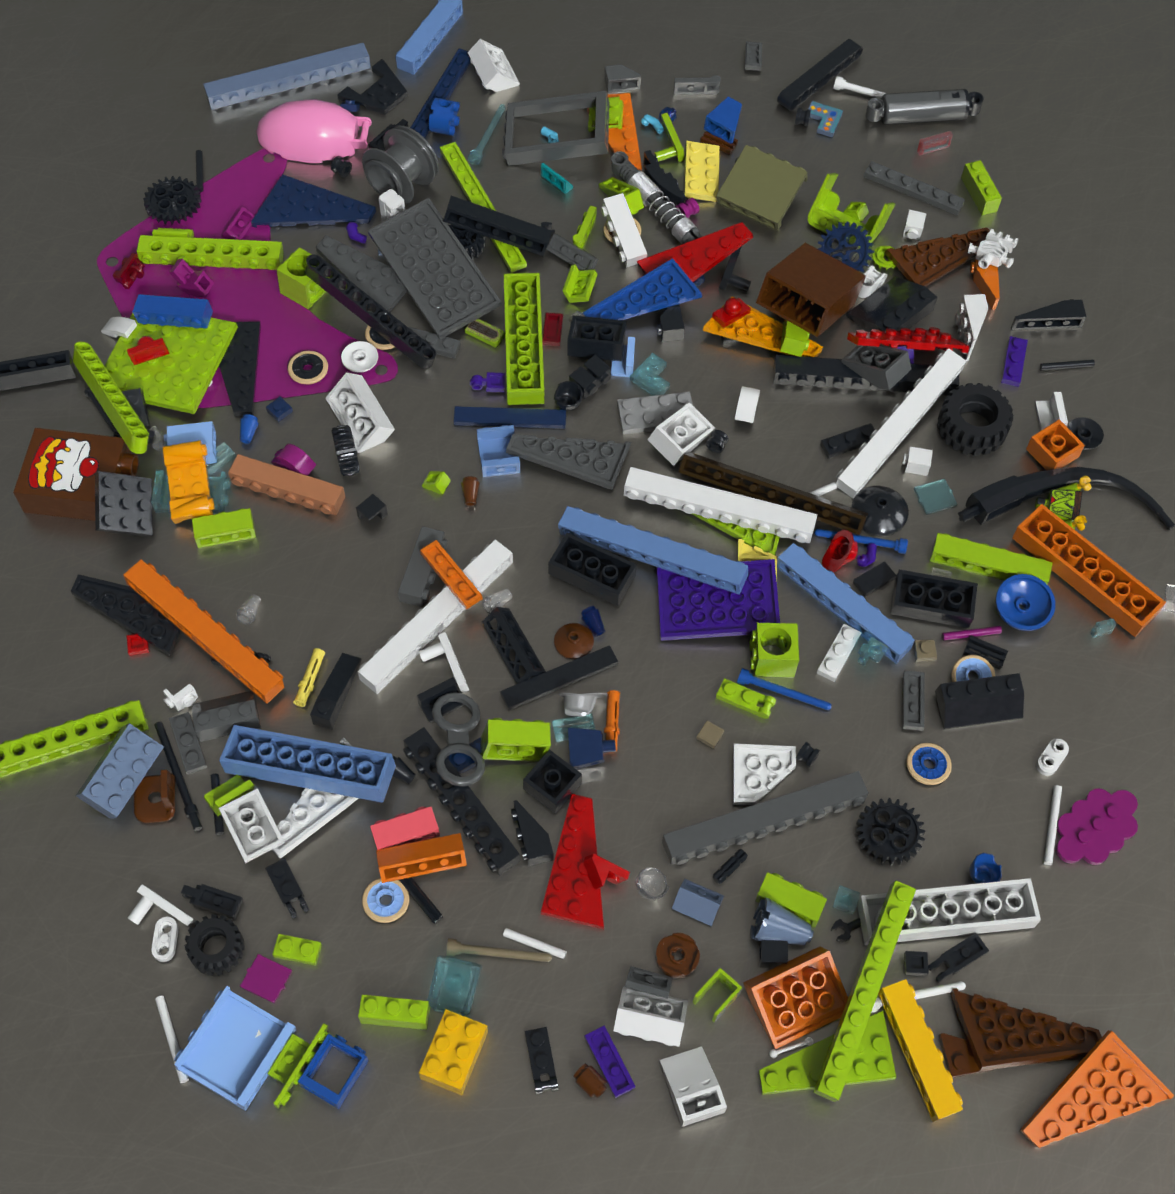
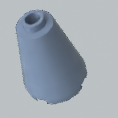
(779, 924)

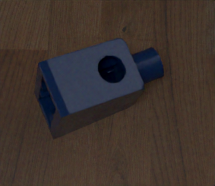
(588, 747)

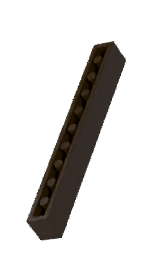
(772, 491)

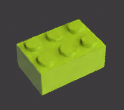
(515, 740)

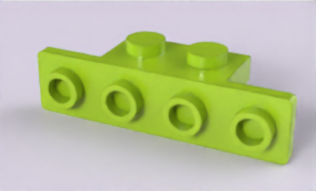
(291, 1062)

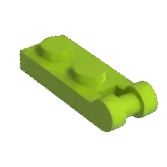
(584, 230)
(745, 698)

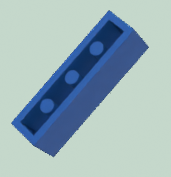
(172, 311)

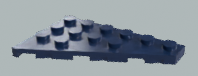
(301, 203)

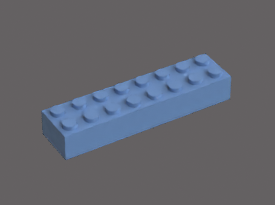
(308, 763)

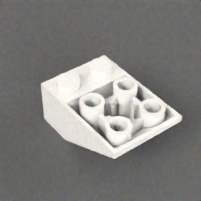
(970, 319)
(693, 1086)

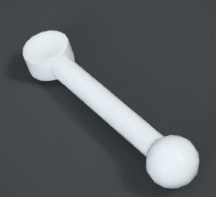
(774, 1053)

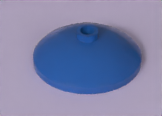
(1032, 594)

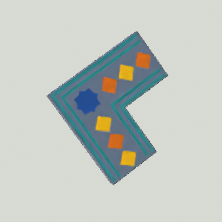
(827, 115)

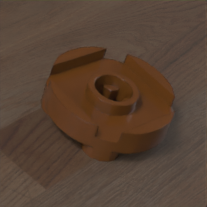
(682, 967)

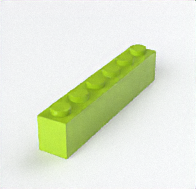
(986, 559)

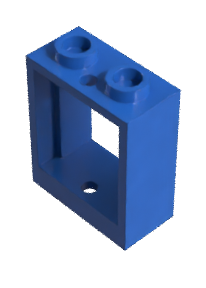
(319, 1090)

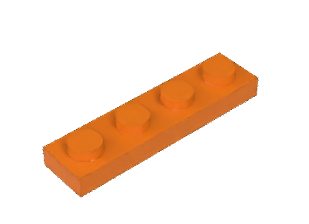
(451, 574)

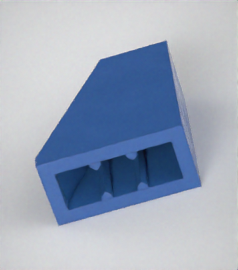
(724, 119)

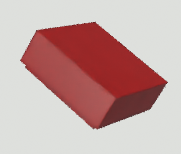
(137, 645)

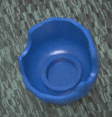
(985, 869)

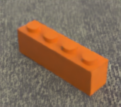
(421, 857)

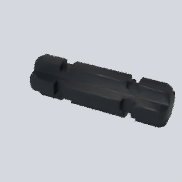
(730, 866)

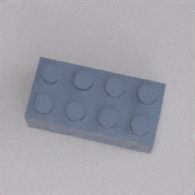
(119, 771)

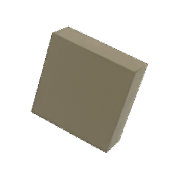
(710, 734)

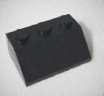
(596, 337)

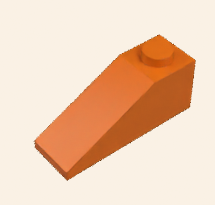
(987, 282)

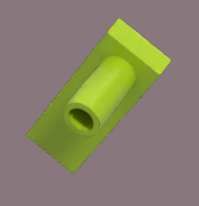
(676, 147)

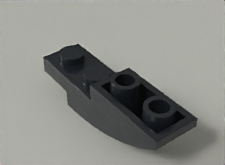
(664, 181)

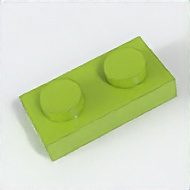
(297, 949)

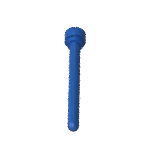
(898, 545)
(746, 678)

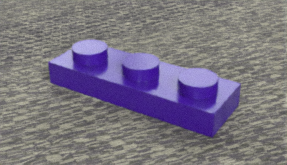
(1014, 361)
(609, 1062)

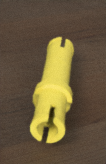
(306, 685)

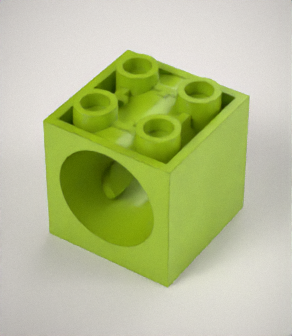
(294, 281)
(779, 635)

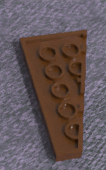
(935, 257)

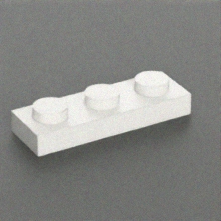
(839, 652)

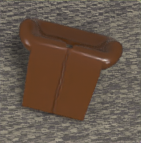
(155, 812)

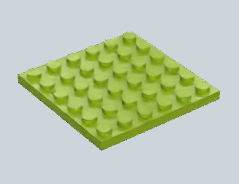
(184, 374)

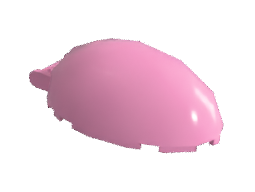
(312, 131)

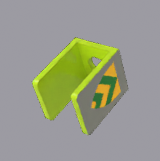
(728, 982)

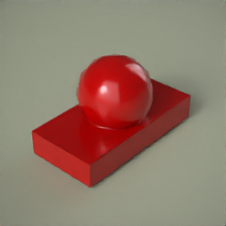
(731, 312)
(147, 349)

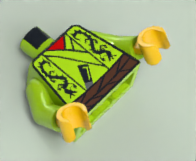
(1066, 502)

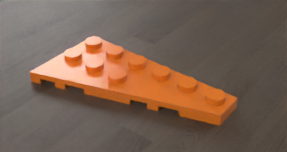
(625, 138)

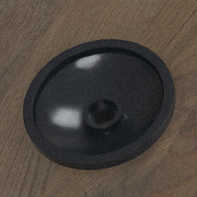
(882, 519)

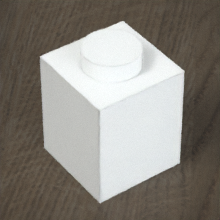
(914, 225)
(917, 461)

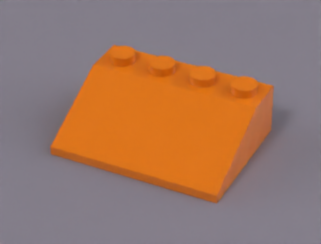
(797, 996)

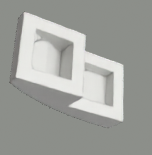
(119, 326)

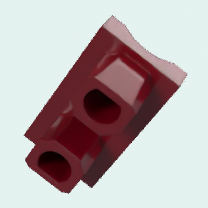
(131, 269)

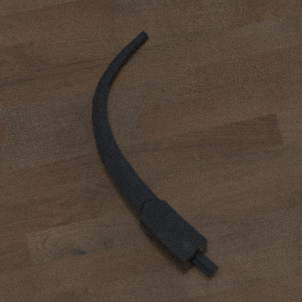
(1012, 491)

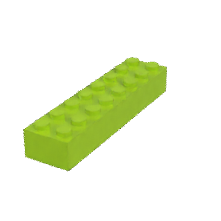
(523, 339)

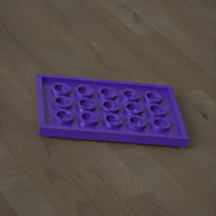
(704, 611)

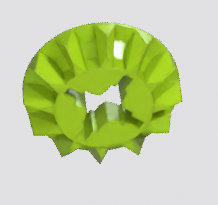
(879, 259)

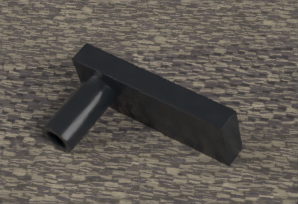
(729, 278)

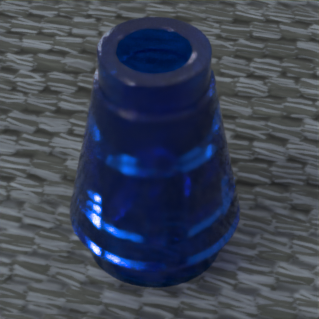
(592, 618)

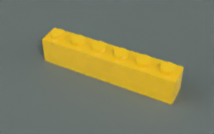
(920, 1051)

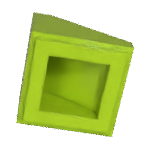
(857, 210)
(436, 481)

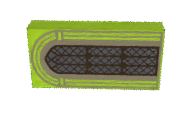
(485, 332)

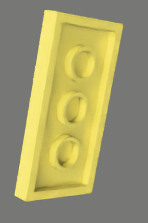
(701, 171)

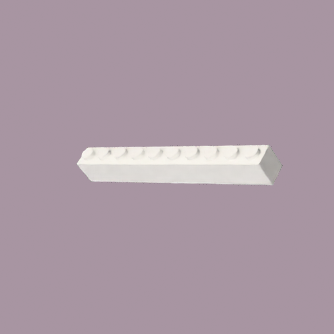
(900, 423)
(720, 505)
(431, 620)

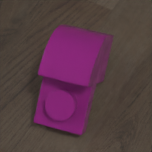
(189, 281)
(293, 459)

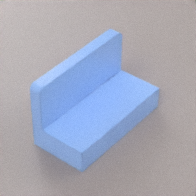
(625, 367)

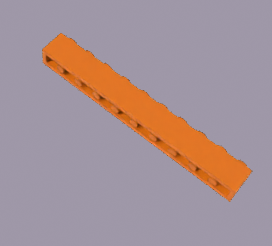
(204, 631)

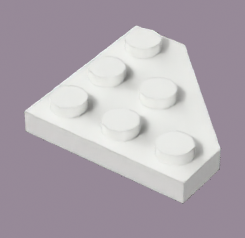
(759, 770)

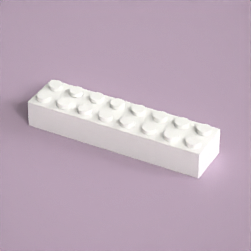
(959, 910)

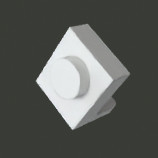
(182, 699)

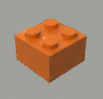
(1055, 446)

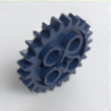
(843, 234)

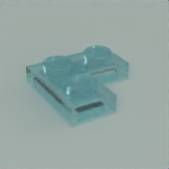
(647, 375)

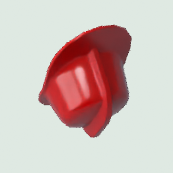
(840, 552)

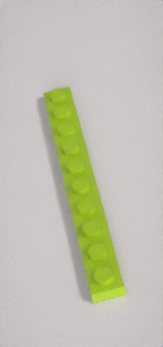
(475, 193)

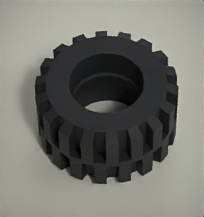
(202, 933)

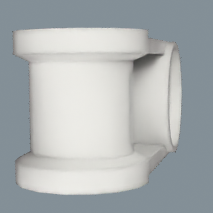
(873, 281)

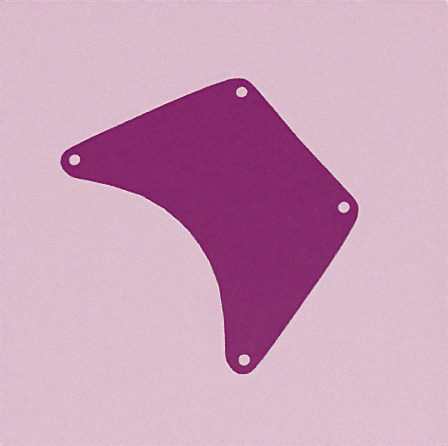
(243, 292)

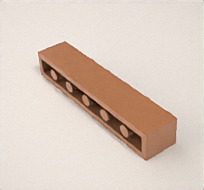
(287, 485)

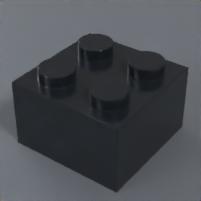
(552, 781)

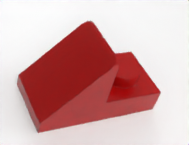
(602, 869)

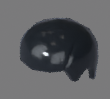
(568, 395)

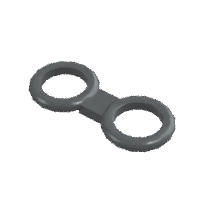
(458, 739)

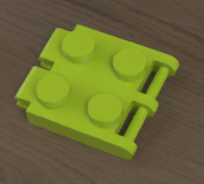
(615, 114)

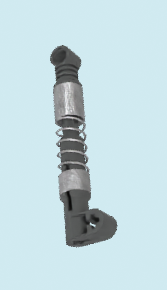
(681, 227)

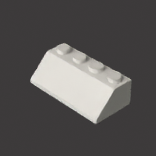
(358, 408)

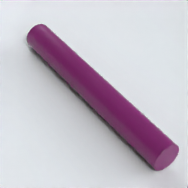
(972, 632)

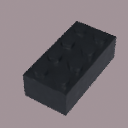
(592, 569)
(934, 598)

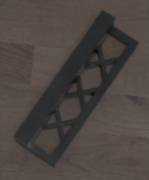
(515, 640)

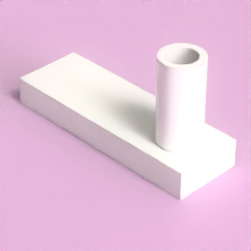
(442, 647)
(147, 900)

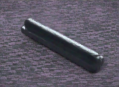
(422, 899)

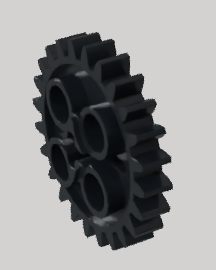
(172, 200)
(893, 814)

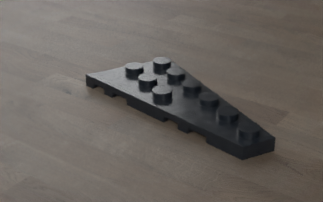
(240, 367)
(128, 610)

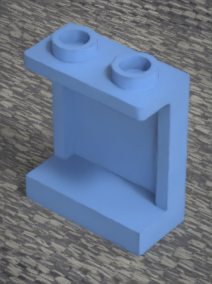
(492, 451)

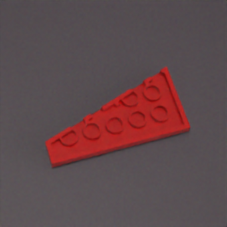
(702, 253)
(912, 339)

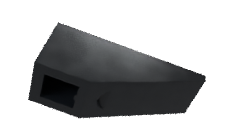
(535, 839)

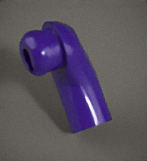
(869, 557)

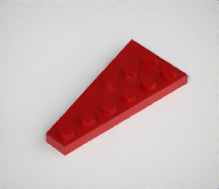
(569, 889)

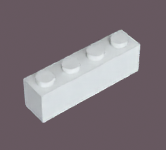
(624, 230)

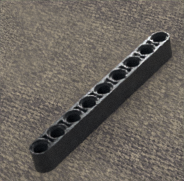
(366, 303)

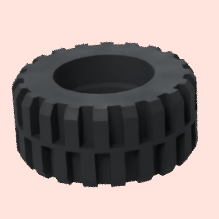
(981, 401)

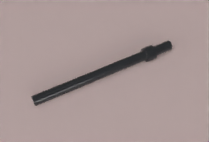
(190, 809)

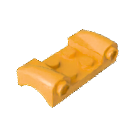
(188, 481)

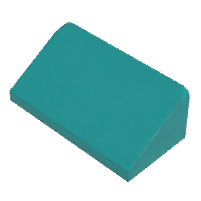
(555, 179)

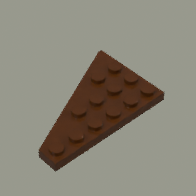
(1017, 1037)

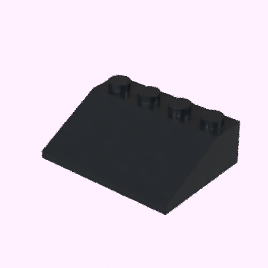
(894, 306)

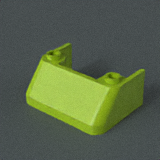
(825, 212)

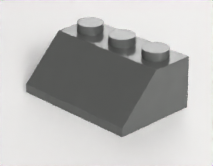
(218, 716)

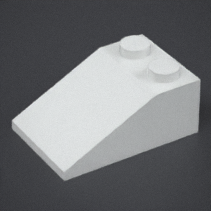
(680, 433)
(251, 825)

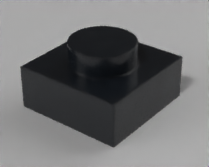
(916, 963)

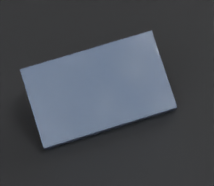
(697, 902)

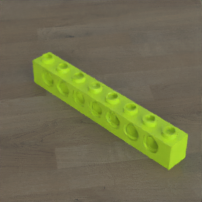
(210, 252)
(73, 742)

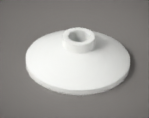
(359, 351)

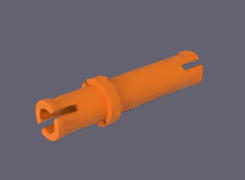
(612, 714)

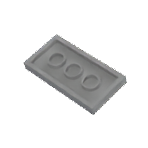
(648, 412)

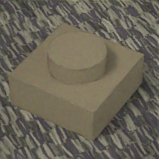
(925, 650)

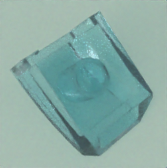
(454, 985)

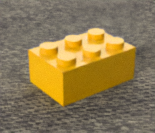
(453, 1052)

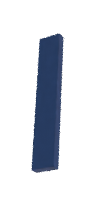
(509, 416)

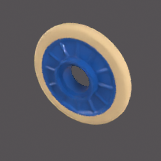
(920, 772)

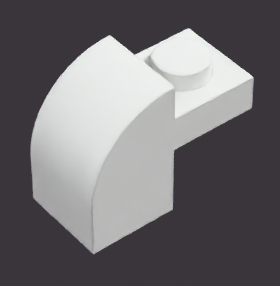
(747, 404)

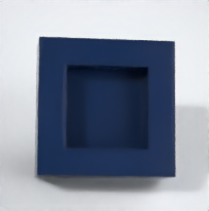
(350, 105)
(279, 409)

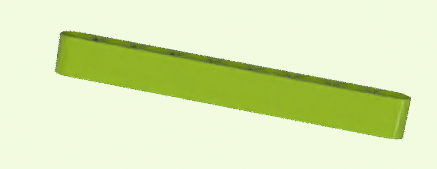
(110, 398)

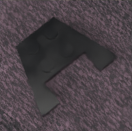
(380, 96)

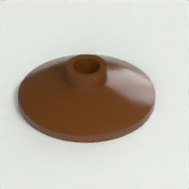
(573, 648)

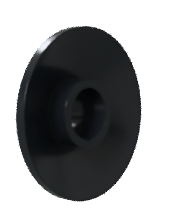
(1089, 429)

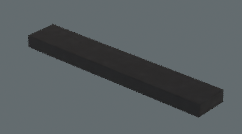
(559, 678)

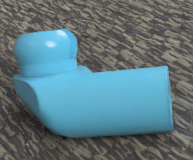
(654, 122)
(552, 135)

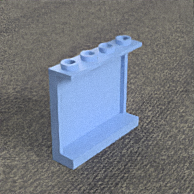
(225, 1050)

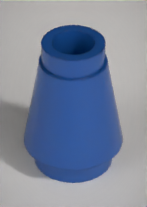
(248, 426)

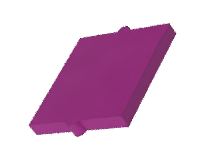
(266, 978)

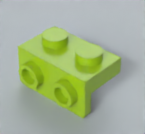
(579, 284)

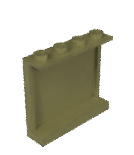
(761, 187)

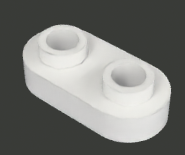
(1052, 755)
(165, 940)

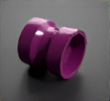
(688, 208)

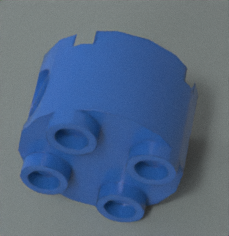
(444, 116)

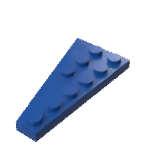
(654, 291)

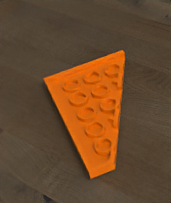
(1099, 1089)

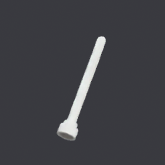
(841, 84)
(928, 992)

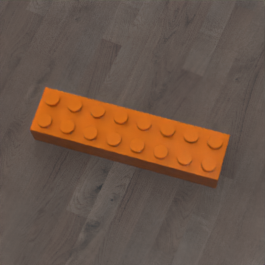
(1089, 570)

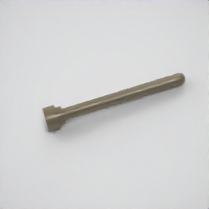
(455, 948)

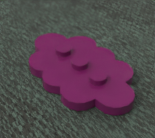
(1096, 826)

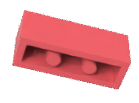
(405, 828)

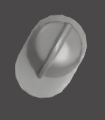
(580, 704)

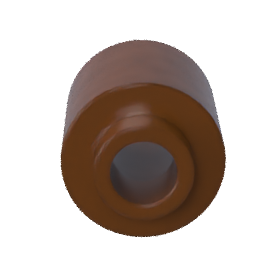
(590, 1081)

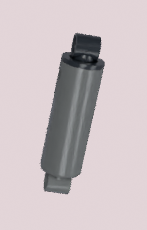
(924, 106)

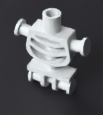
(994, 250)

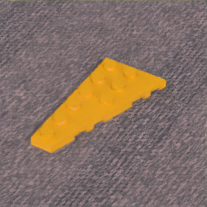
(758, 331)

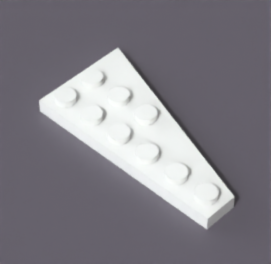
(309, 815)

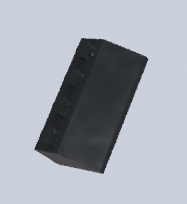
(980, 701)

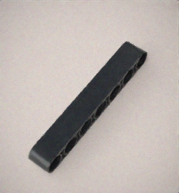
(819, 74)

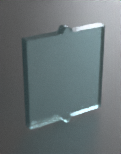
(935, 496)

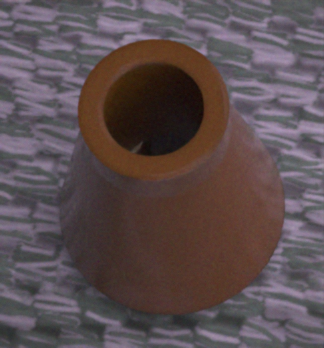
(470, 490)

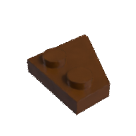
(958, 1056)

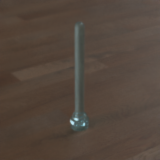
(475, 155)

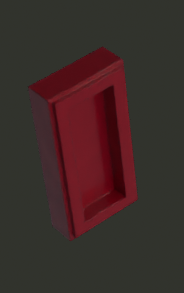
(552, 329)

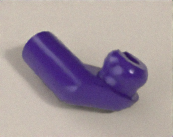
(353, 233)

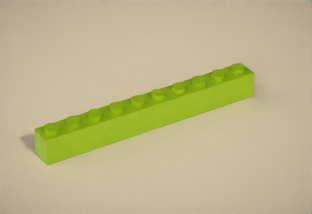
(864, 991)

